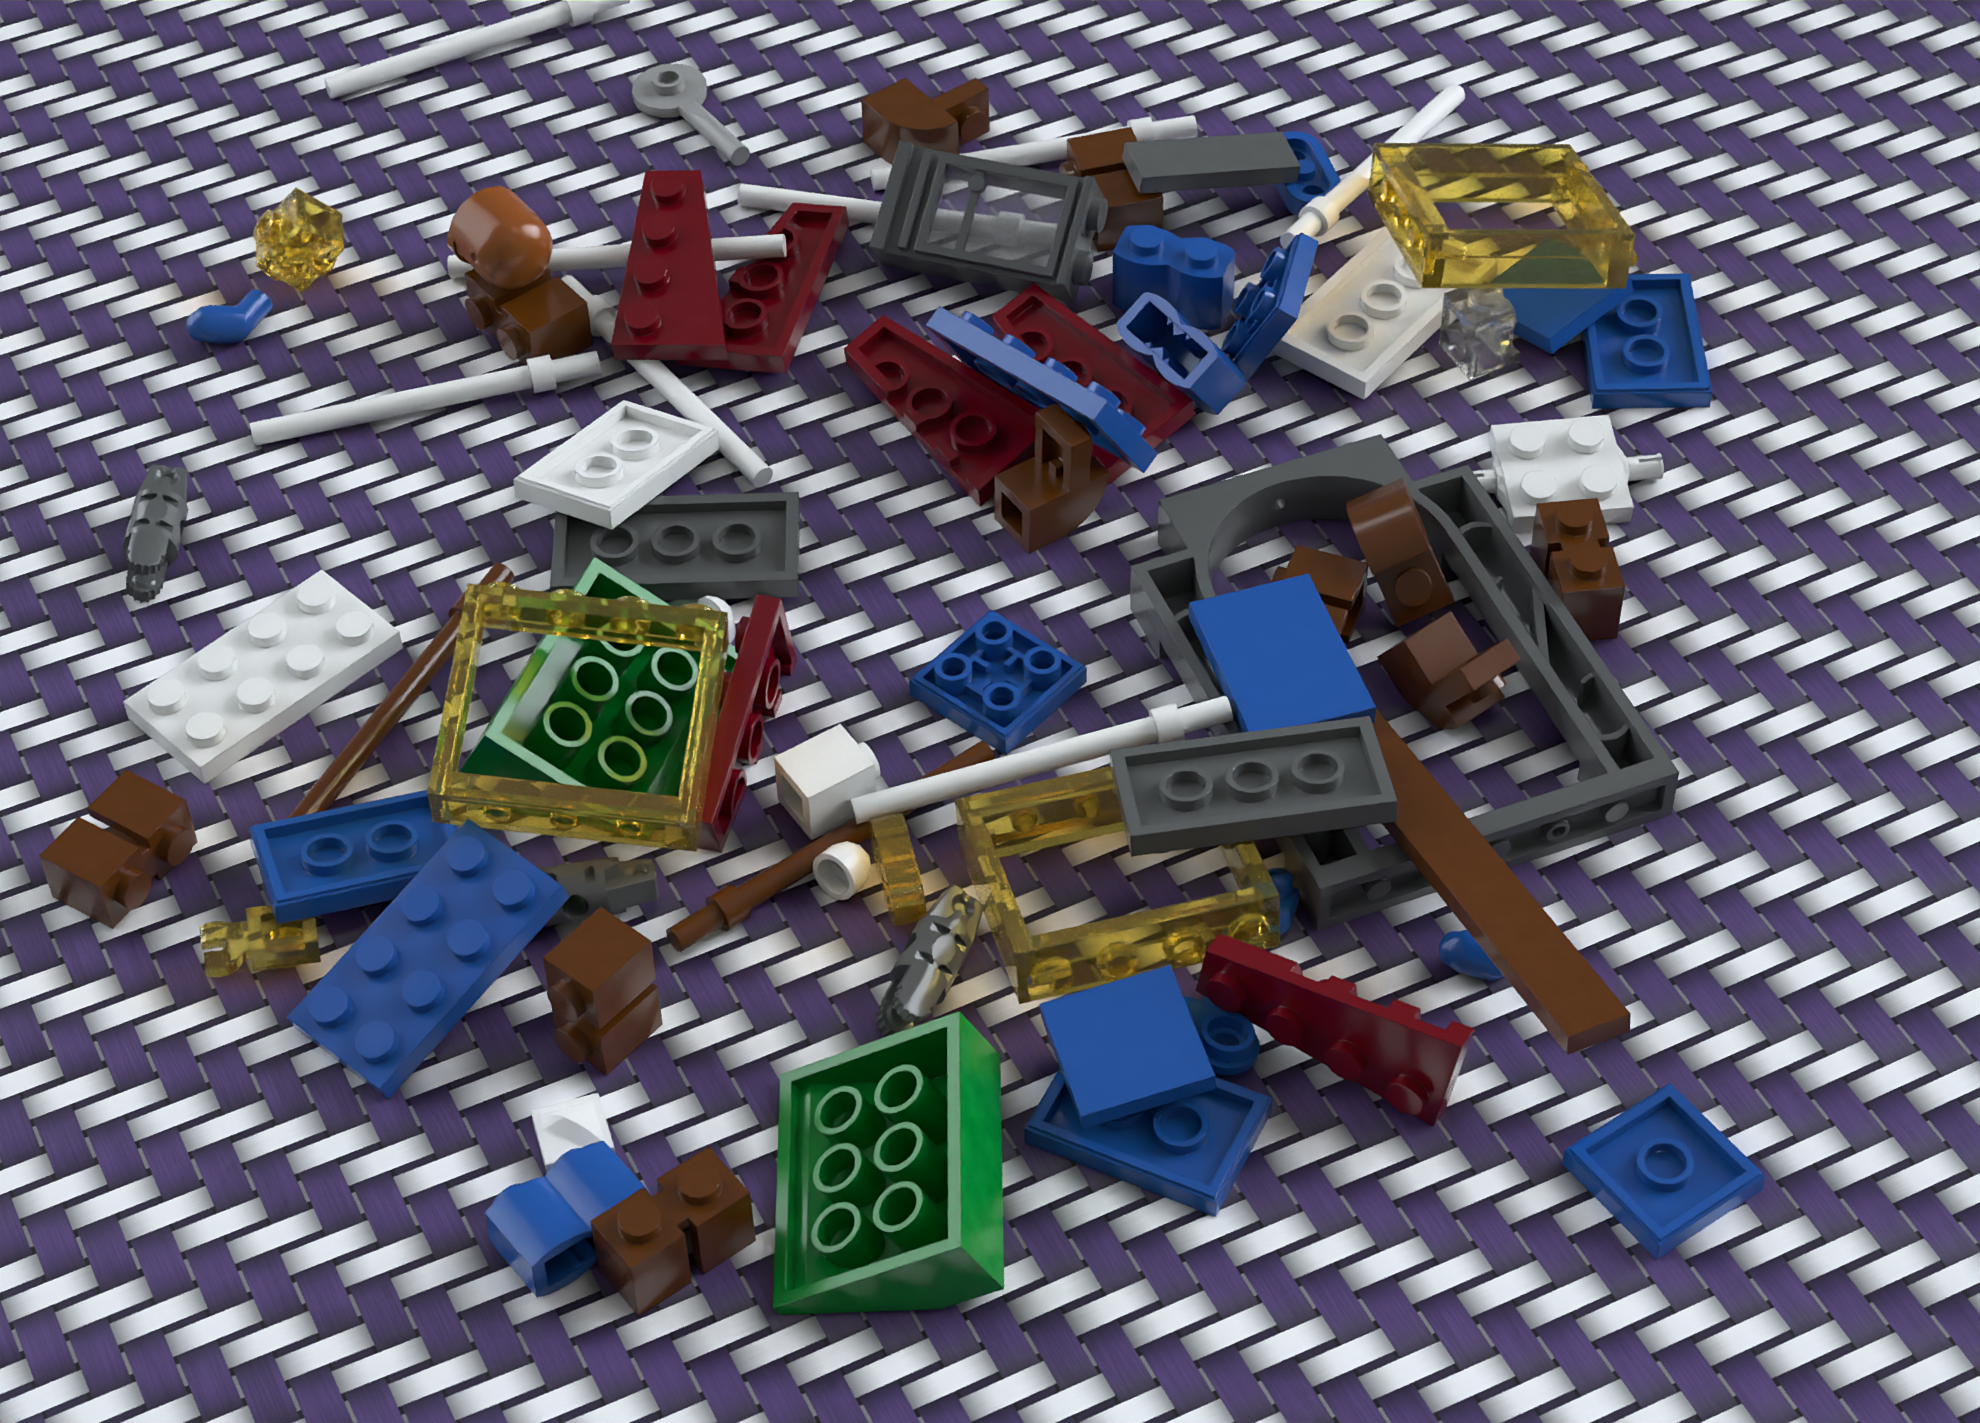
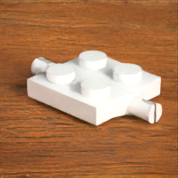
(1563, 463)

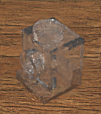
(1478, 330)

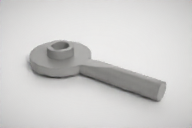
(680, 91)

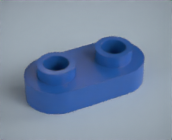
(1315, 176)

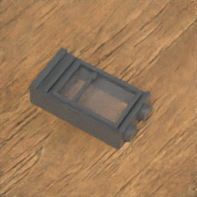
(988, 222)

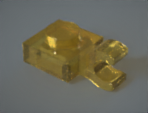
(260, 940)

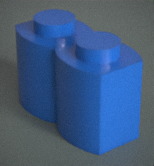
(1186, 272)
(1181, 353)
(546, 1221)

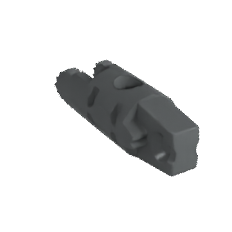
(155, 530)
(602, 884)
(929, 961)

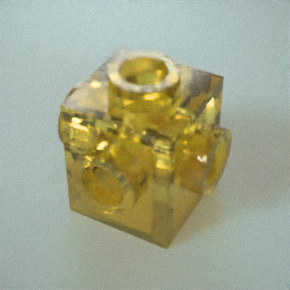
(298, 240)

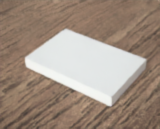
(617, 464)

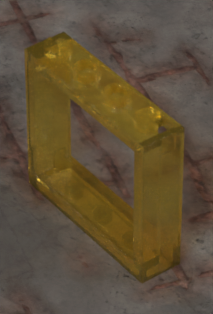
(1414, 175)
(567, 808)
(1109, 949)

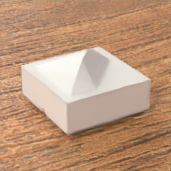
(570, 1126)

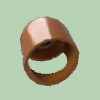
(500, 238)

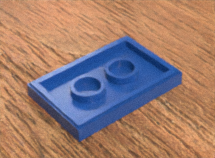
(1648, 348)
(1280, 656)
(346, 855)
(1175, 1150)

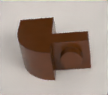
(910, 116)
(1053, 489)
(1399, 552)
(1445, 675)

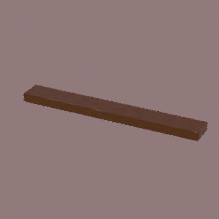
(1497, 906)

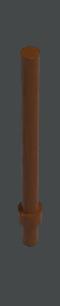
(391, 708)
(733, 904)

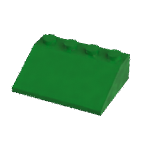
(596, 708)
(891, 1175)

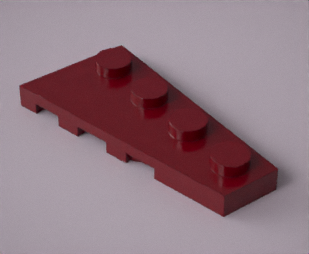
(670, 278)
(777, 295)
(1064, 336)
(947, 406)
(746, 696)
(1356, 1038)

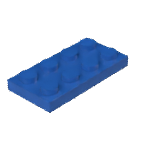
(1013, 367)
(428, 958)

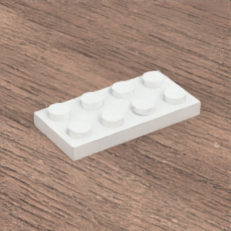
(1364, 320)
(263, 676)

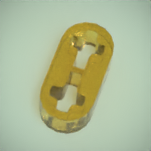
(897, 869)

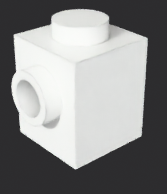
(822, 777)

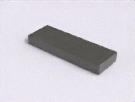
(1210, 162)

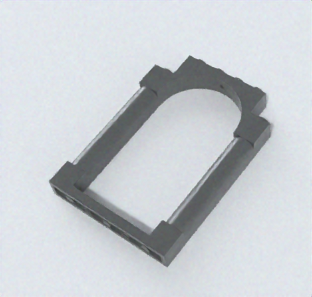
(1622, 765)

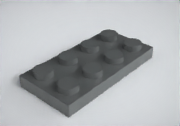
(691, 546)
(1252, 786)

